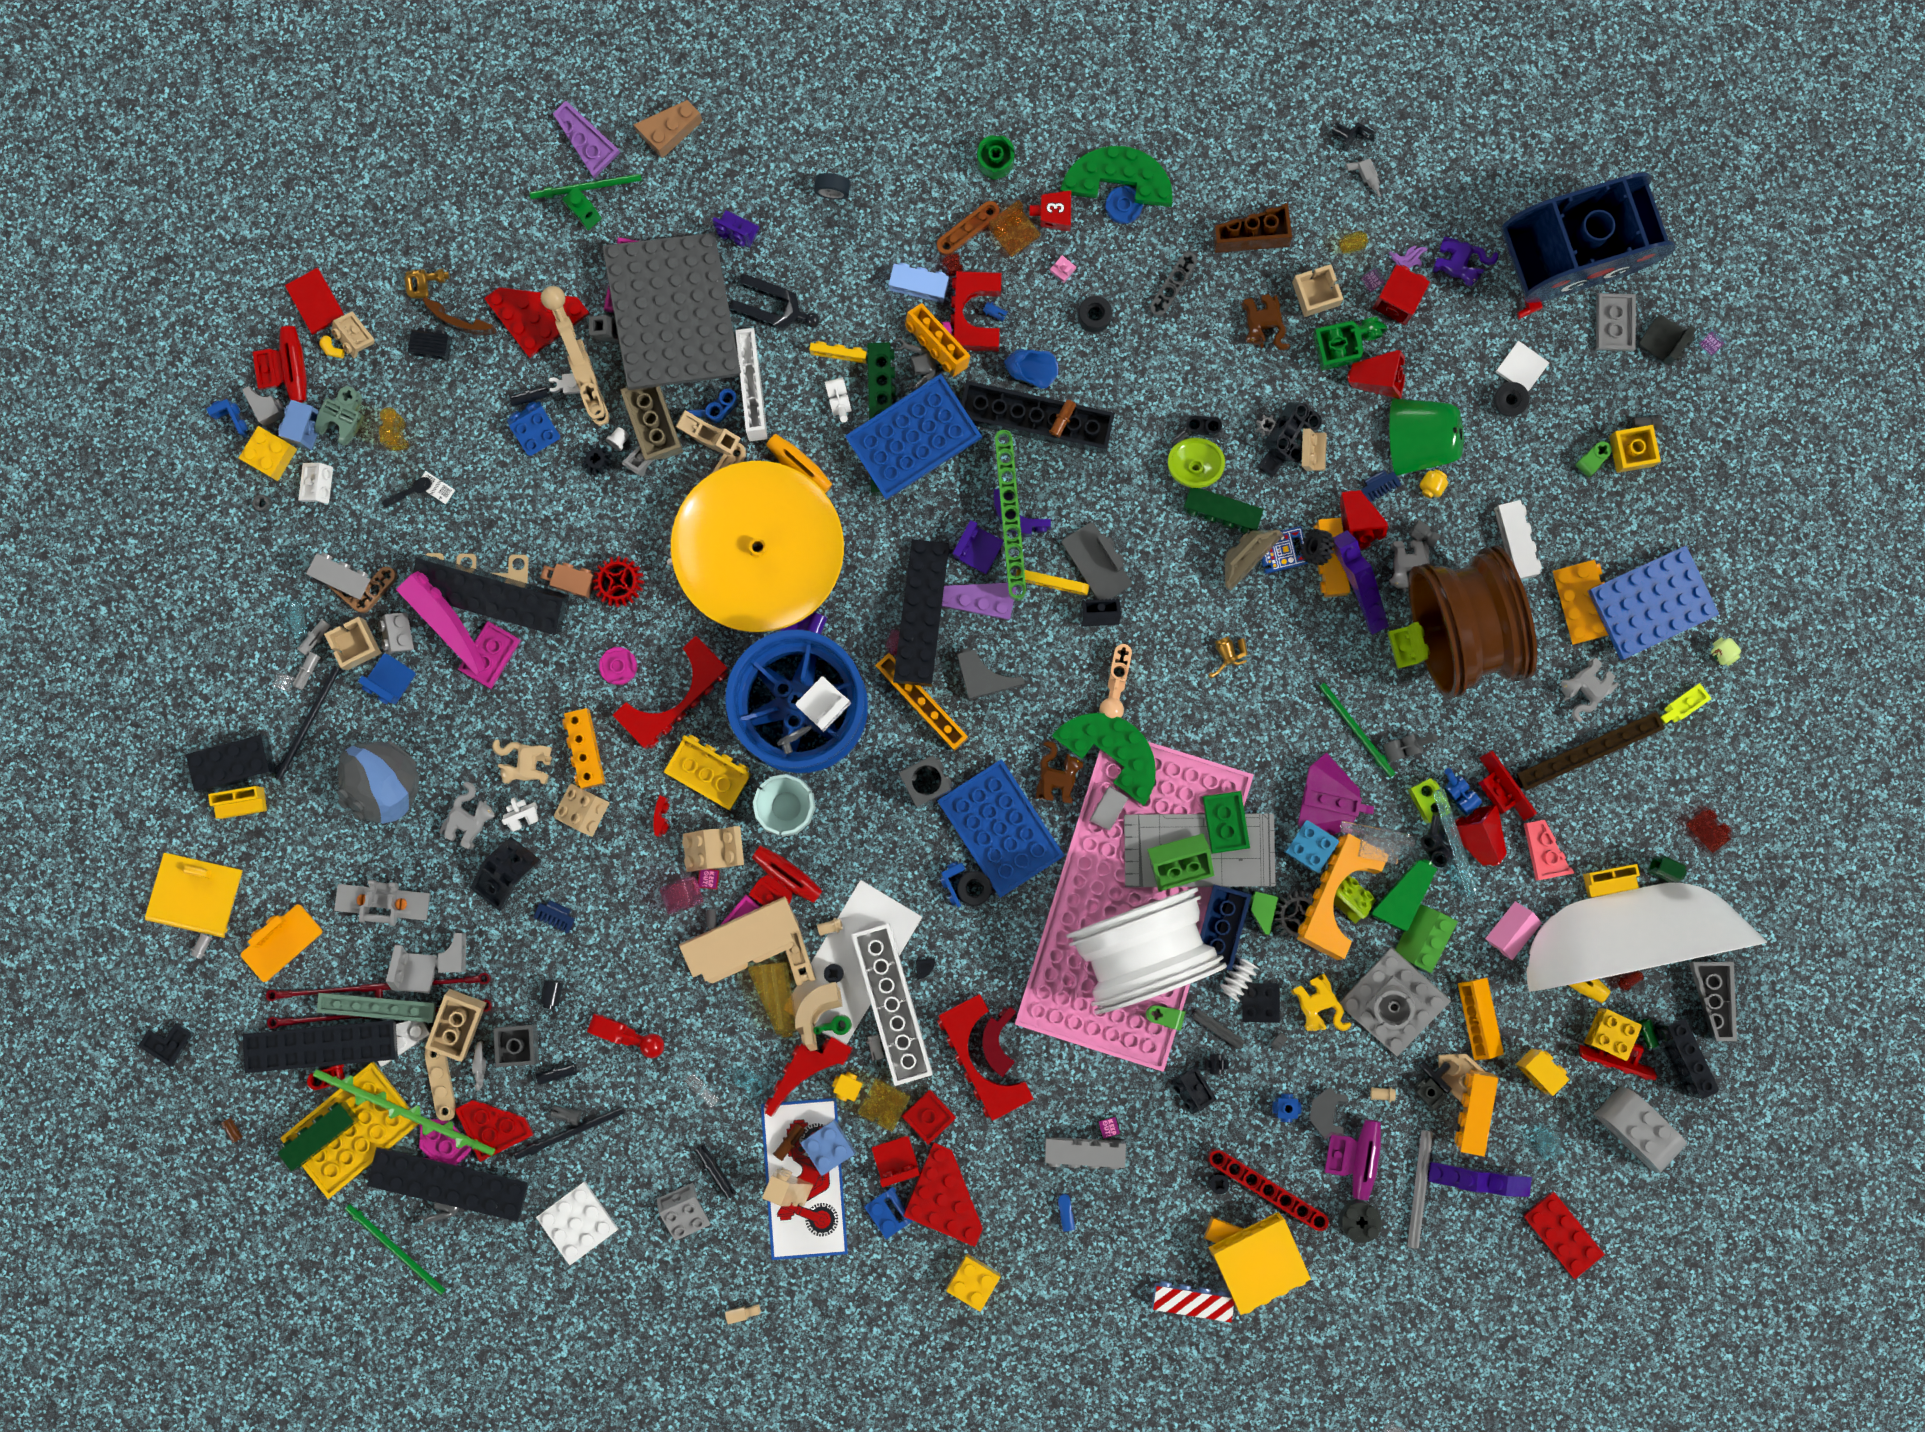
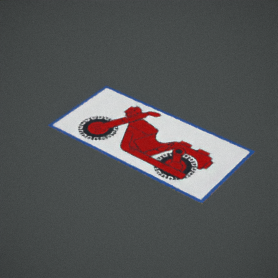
(819, 1224)

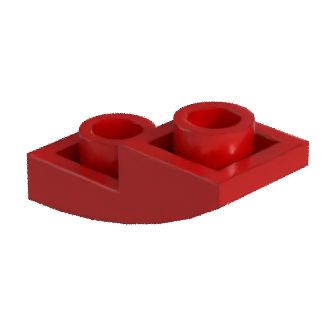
(659, 823)

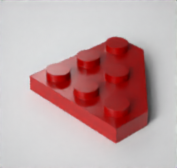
(492, 1126)

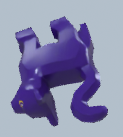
(1459, 259)

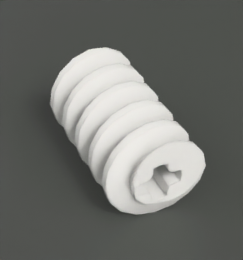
(1238, 978)

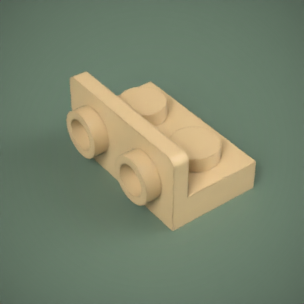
(351, 334)
(1314, 450)

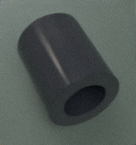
(551, 994)

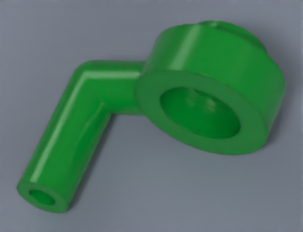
(835, 1026)

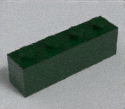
(1222, 510)
(318, 1136)

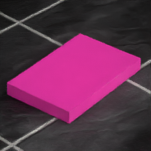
(495, 650)

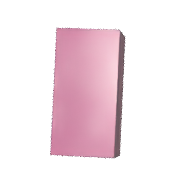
(1513, 930)

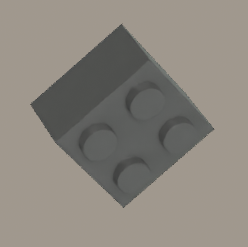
(516, 1045)

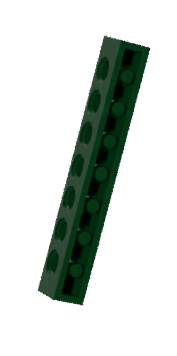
(879, 352)

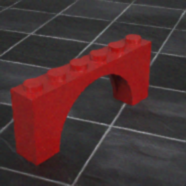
(651, 726)
(996, 1097)

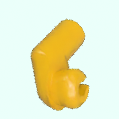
(326, 345)

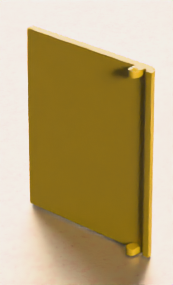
(193, 895)

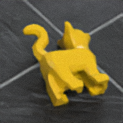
(1321, 1000)

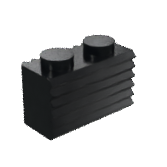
(430, 344)
(1100, 612)

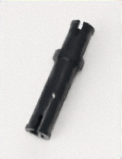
(714, 1170)

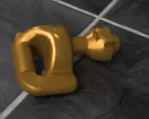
(422, 281)

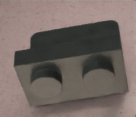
(1666, 339)

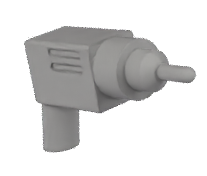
(1367, 173)

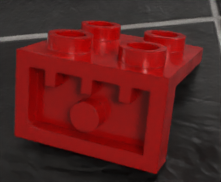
(895, 1161)

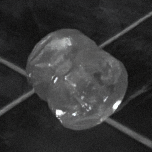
(283, 681)

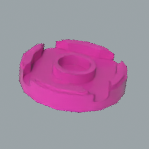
(618, 666)

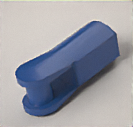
(1066, 1213)

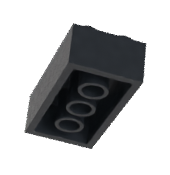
(231, 763)

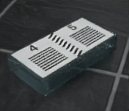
(439, 489)

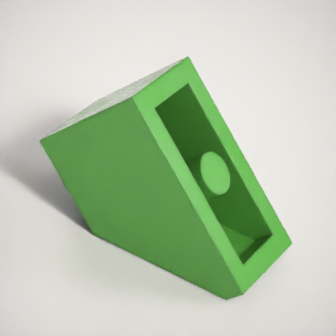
(1262, 910)

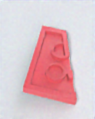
(1544, 852)

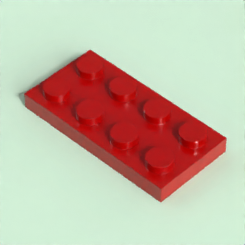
(1563, 1235)

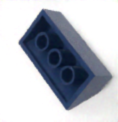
(1225, 922)

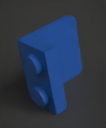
(533, 428)
(388, 679)

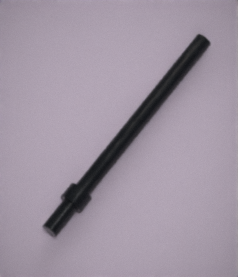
(533, 1148)

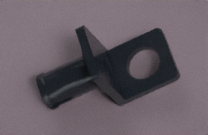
(1350, 134)

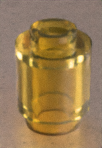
(1353, 242)

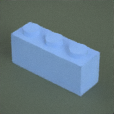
(918, 282)

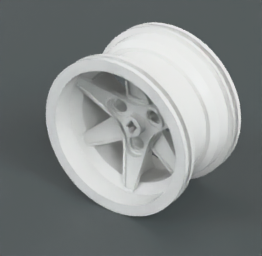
(1146, 951)

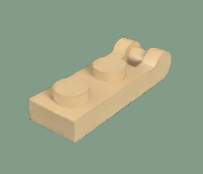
(799, 959)

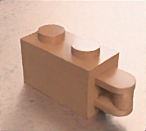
(569, 579)

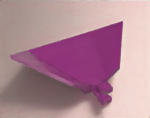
(1330, 797)

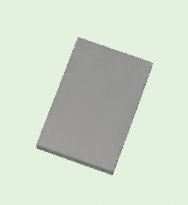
(1616, 322)

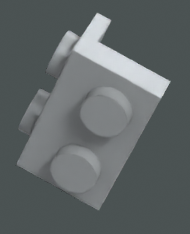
(395, 633)

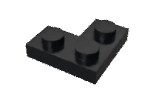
(168, 1048)

